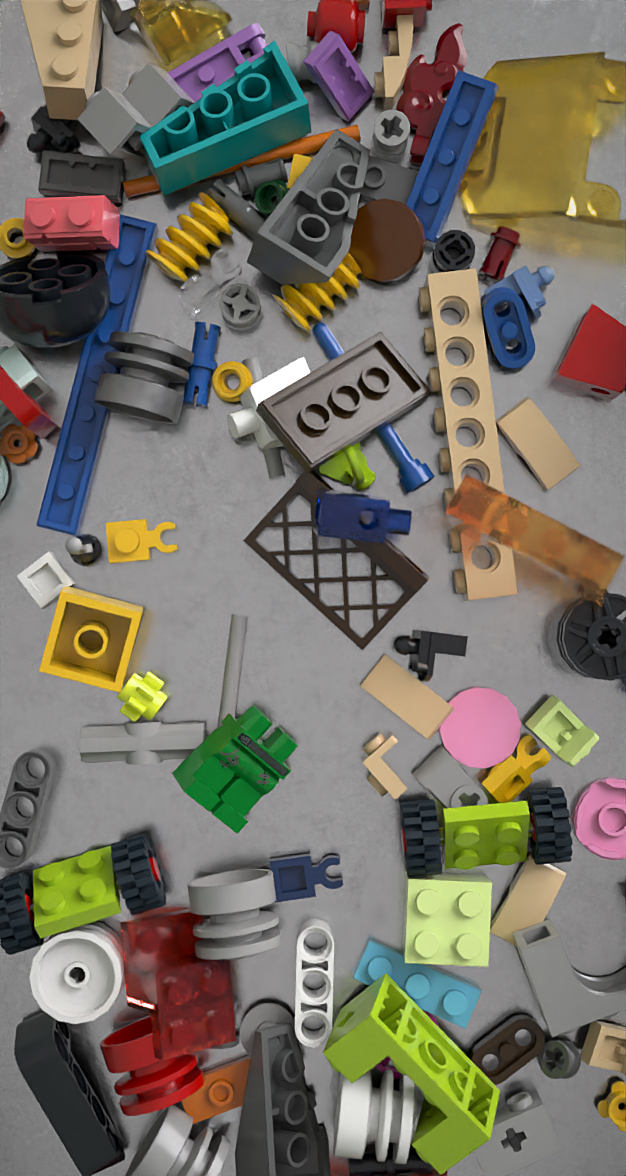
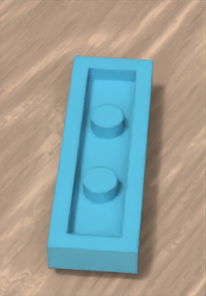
(425, 984)

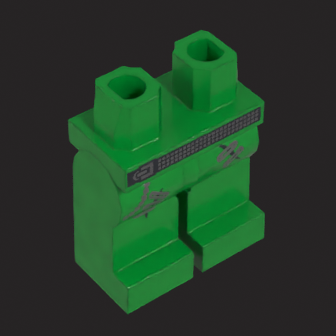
(236, 767)

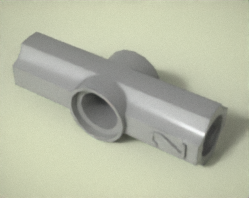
(140, 742)

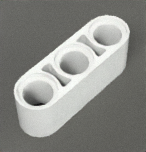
(309, 1001)

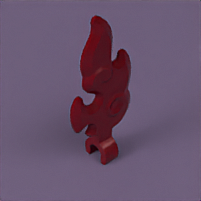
(424, 88)

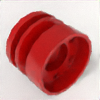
(149, 1081)

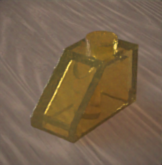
(177, 25)

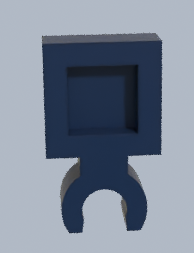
(297, 877)

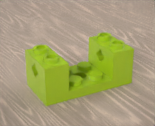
(457, 1094)

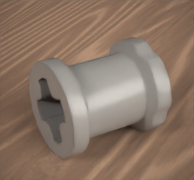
(386, 122)

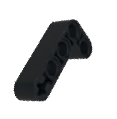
(65, 1094)

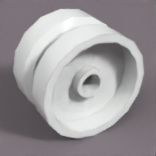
(80, 994)

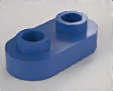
(506, 326)

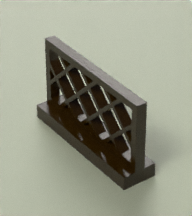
(385, 555)

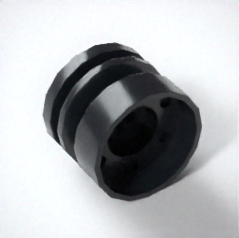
(577, 632)

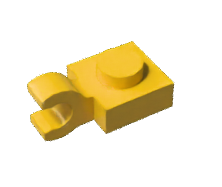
(513, 775)

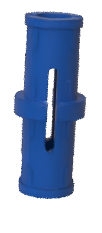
(202, 364)

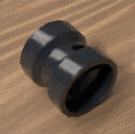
(451, 259)

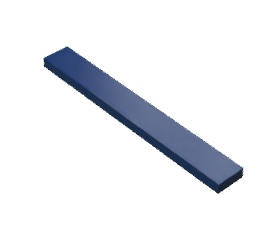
(84, 419)

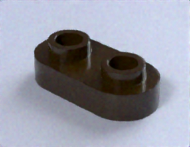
(509, 1052)

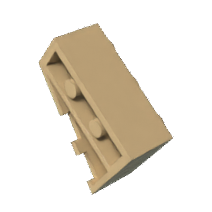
(66, 51)

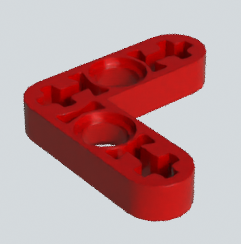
(24, 407)

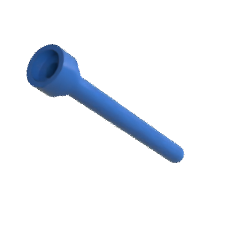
(412, 472)

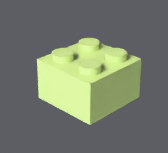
(447, 919)

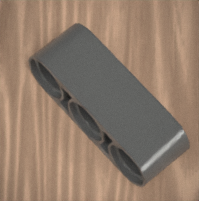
(38, 792)

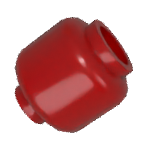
(340, 17)

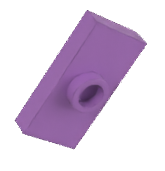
(339, 75)

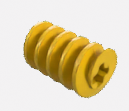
(191, 239)
(308, 297)

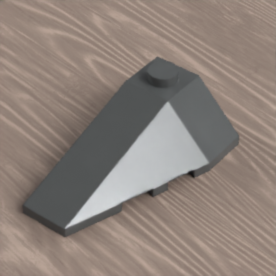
(315, 219)
(277, 1117)

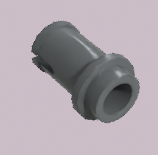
(251, 178)

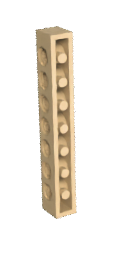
(461, 292)

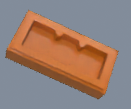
(221, 1092)

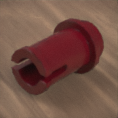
(500, 253)

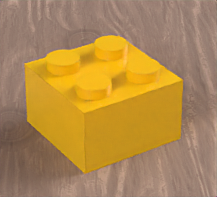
(91, 638)

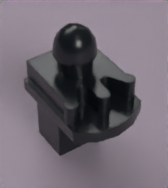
(51, 132)
(423, 649)

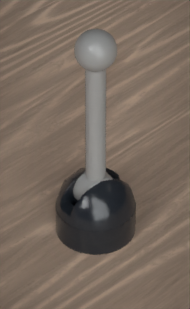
(83, 548)

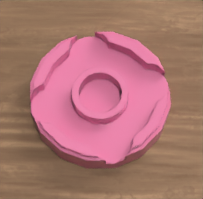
(481, 727)
(601, 818)

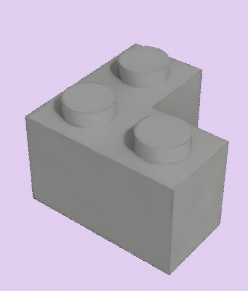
(120, 118)

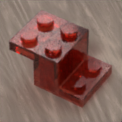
(183, 993)

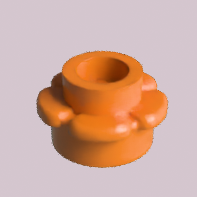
(28, 443)

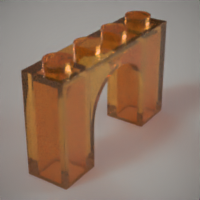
(495, 517)

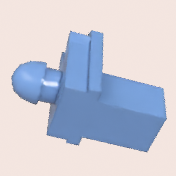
(528, 286)

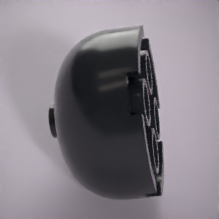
(53, 299)

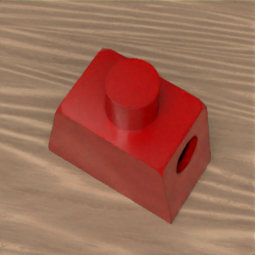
(595, 355)

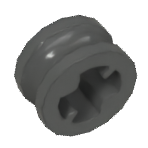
(548, 1063)

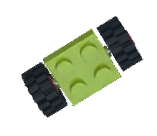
(486, 833)
(79, 892)

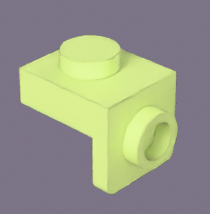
(562, 731)

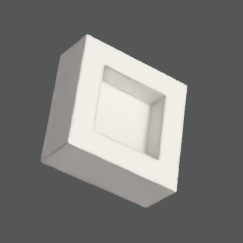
(45, 579)

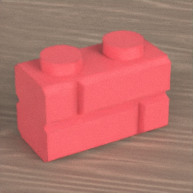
(71, 223)

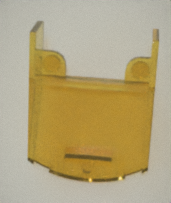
(537, 149)

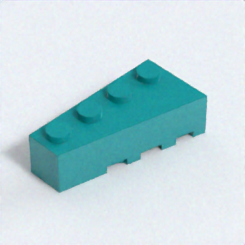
(229, 123)

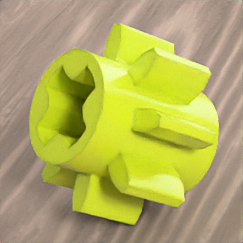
(142, 696)

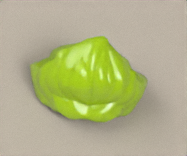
(350, 468)

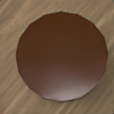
(387, 240)

